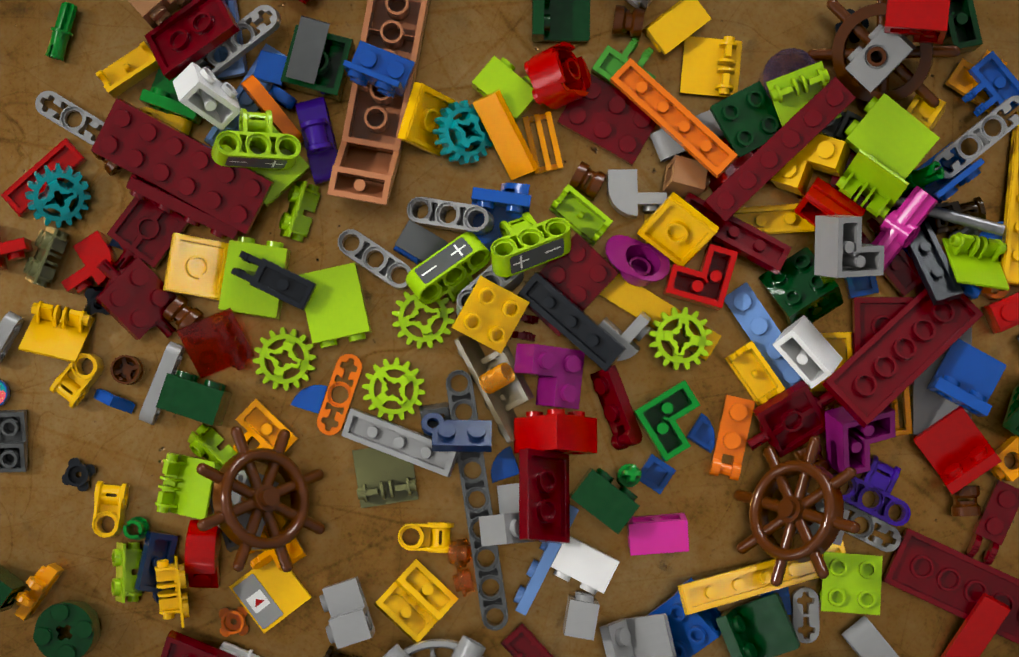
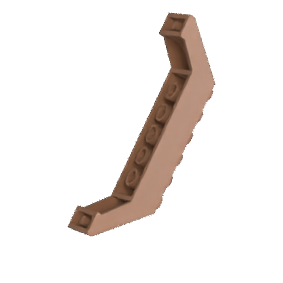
(369, 141)

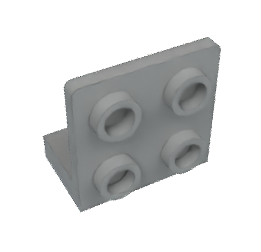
(638, 637)

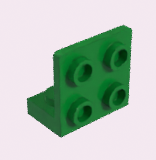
(164, 98)

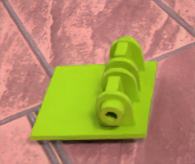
(796, 89)
(873, 182)
(976, 260)
(184, 489)
(852, 583)

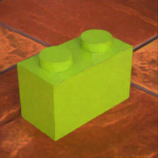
(514, 89)

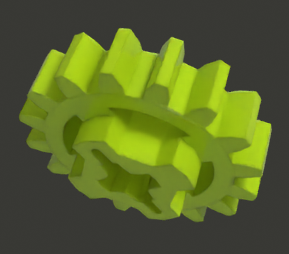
(427, 332)
(693, 340)
(290, 346)
(383, 398)

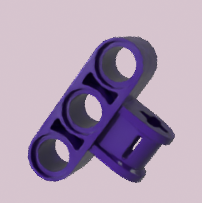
(317, 137)
(881, 488)

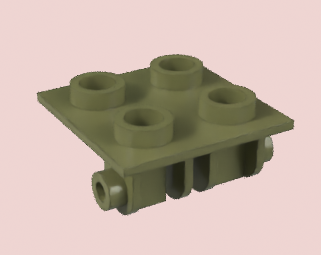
(34, 268)
(383, 478)

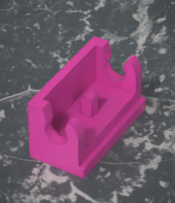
(658, 534)

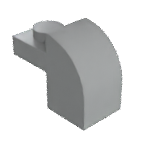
(624, 195)
(637, 330)

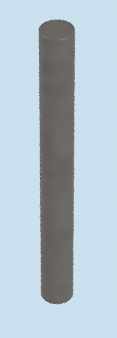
(962, 219)

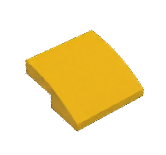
(416, 601)

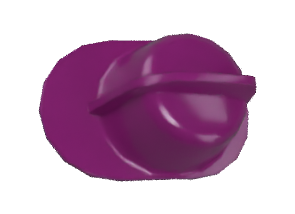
(636, 261)

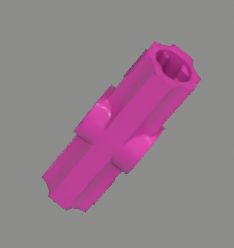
(903, 225)

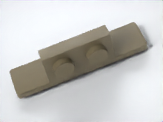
(505, 399)

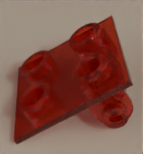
(216, 343)

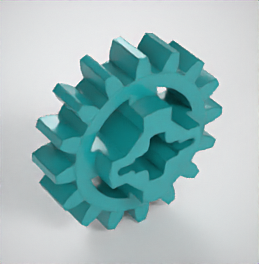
(461, 133)
(47, 198)

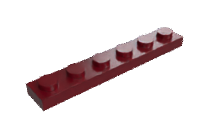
(780, 149)

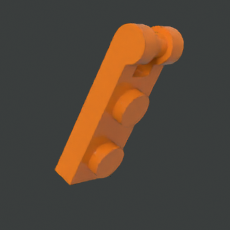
(732, 436)

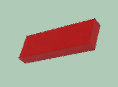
(64, 153)
(978, 628)

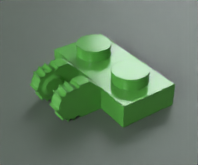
(612, 60)

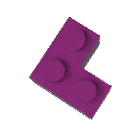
(558, 372)
(850, 443)

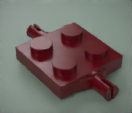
(145, 232)
(135, 298)
(790, 419)

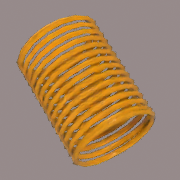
(497, 377)

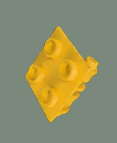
(711, 66)
(490, 314)
(56, 331)
(173, 599)

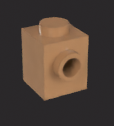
(685, 176)

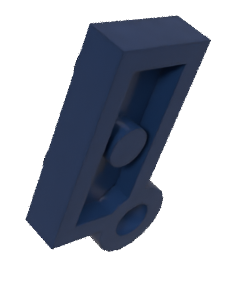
(458, 434)
(156, 547)

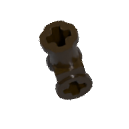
(941, 226)

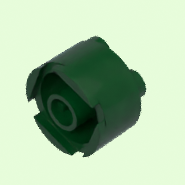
(50, 630)

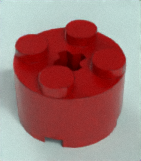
(558, 76)

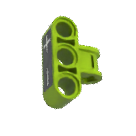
(256, 131)
(529, 244)
(448, 269)

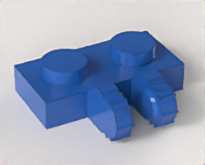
(995, 81)

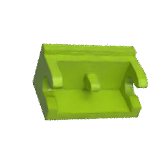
(581, 215)

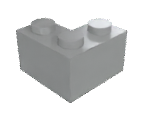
(841, 250)
(503, 527)
(348, 611)

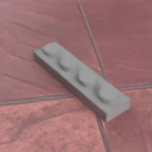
(397, 442)

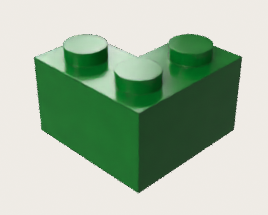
(660, 416)

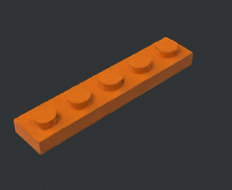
(673, 118)

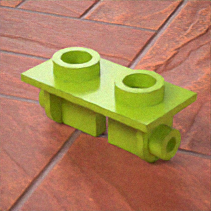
(300, 200)
(206, 445)
(125, 560)

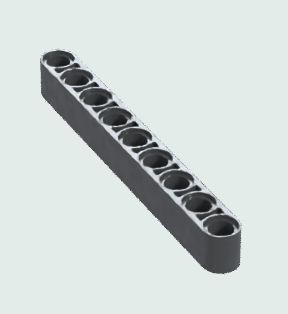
(469, 485)

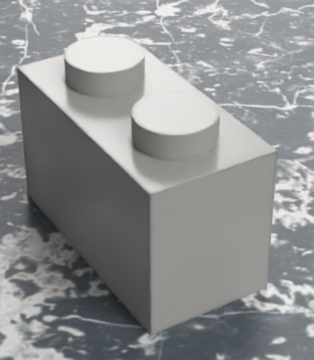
(581, 615)

